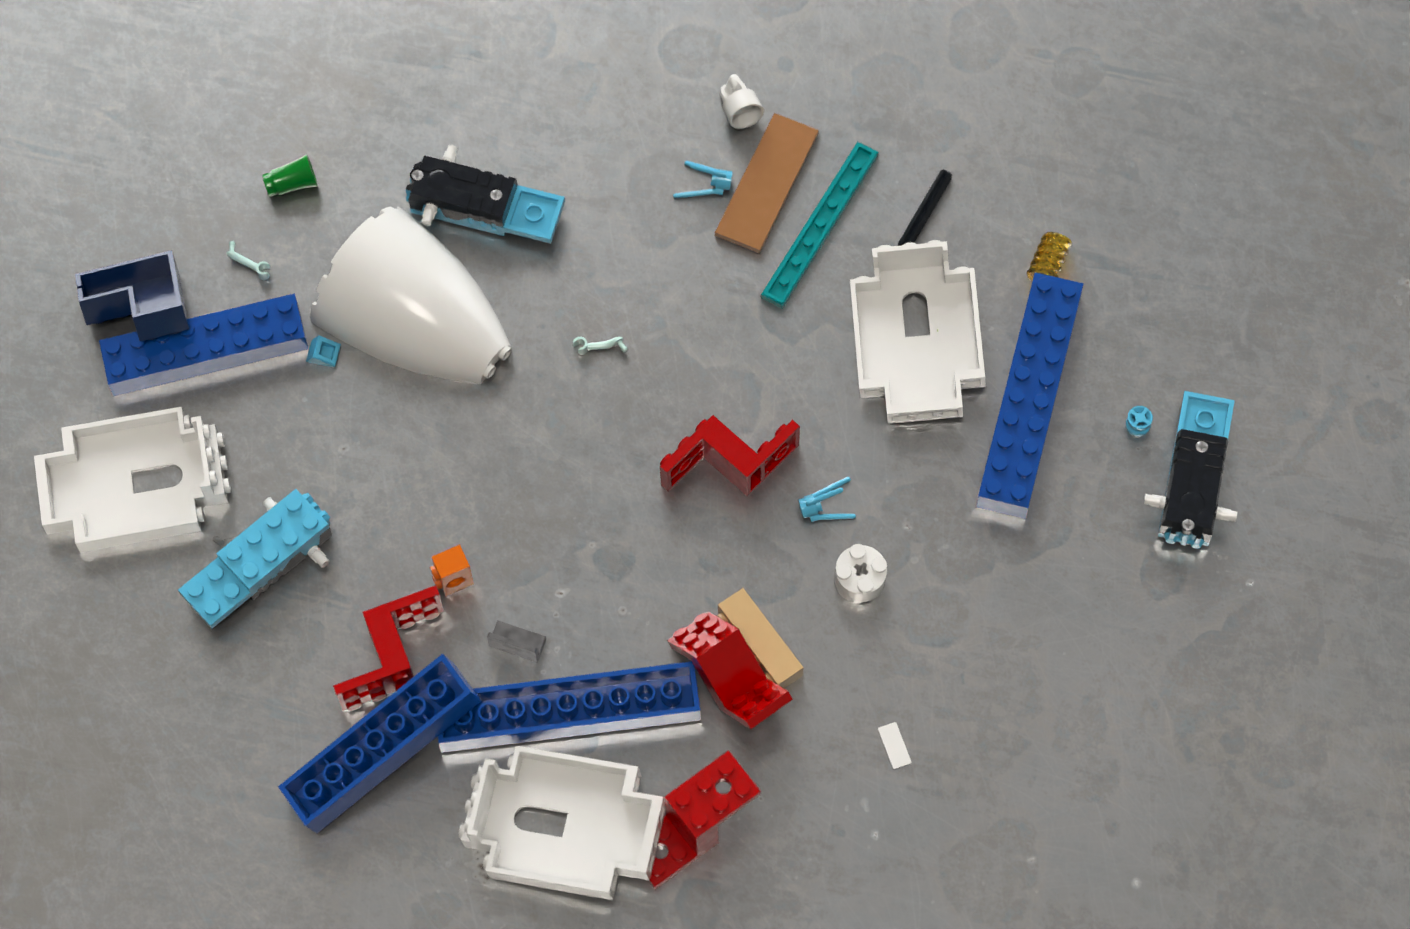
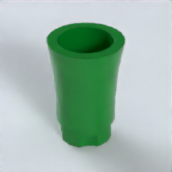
(290, 177)

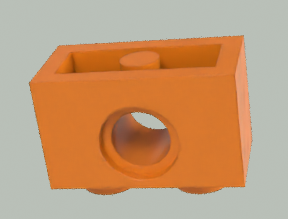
(451, 570)

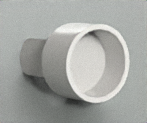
(740, 103)

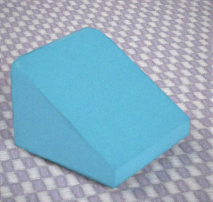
(323, 351)

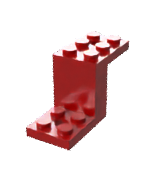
(729, 454)
(382, 627)
(729, 669)
(695, 813)

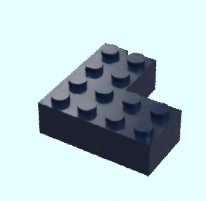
(139, 287)

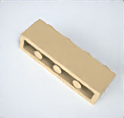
(763, 640)

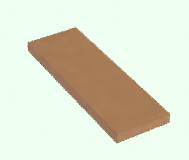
(766, 183)

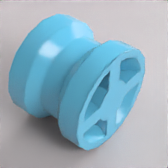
(1138, 415)

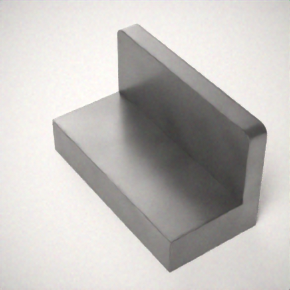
(516, 641)

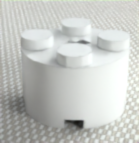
(867, 585)

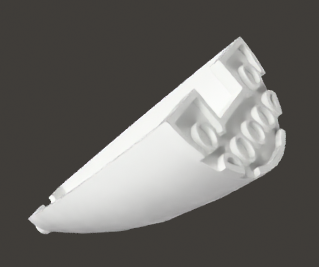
(409, 302)

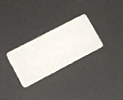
(894, 745)

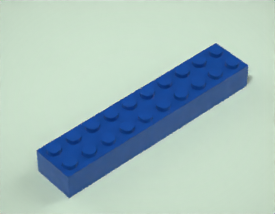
(1029, 396)
(577, 706)

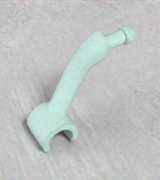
(249, 263)
(598, 345)

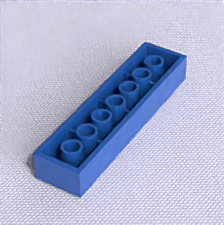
(208, 346)
(379, 743)

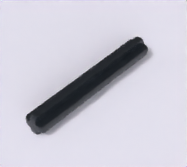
(926, 207)

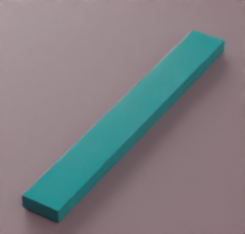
(819, 225)

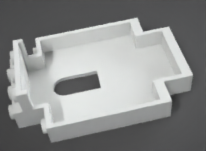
(925, 372)
(92, 480)
(606, 829)

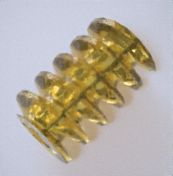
(1050, 255)

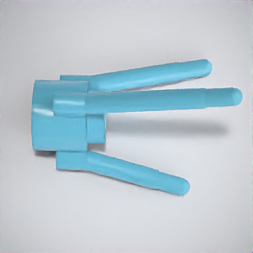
(720, 179)
(811, 504)

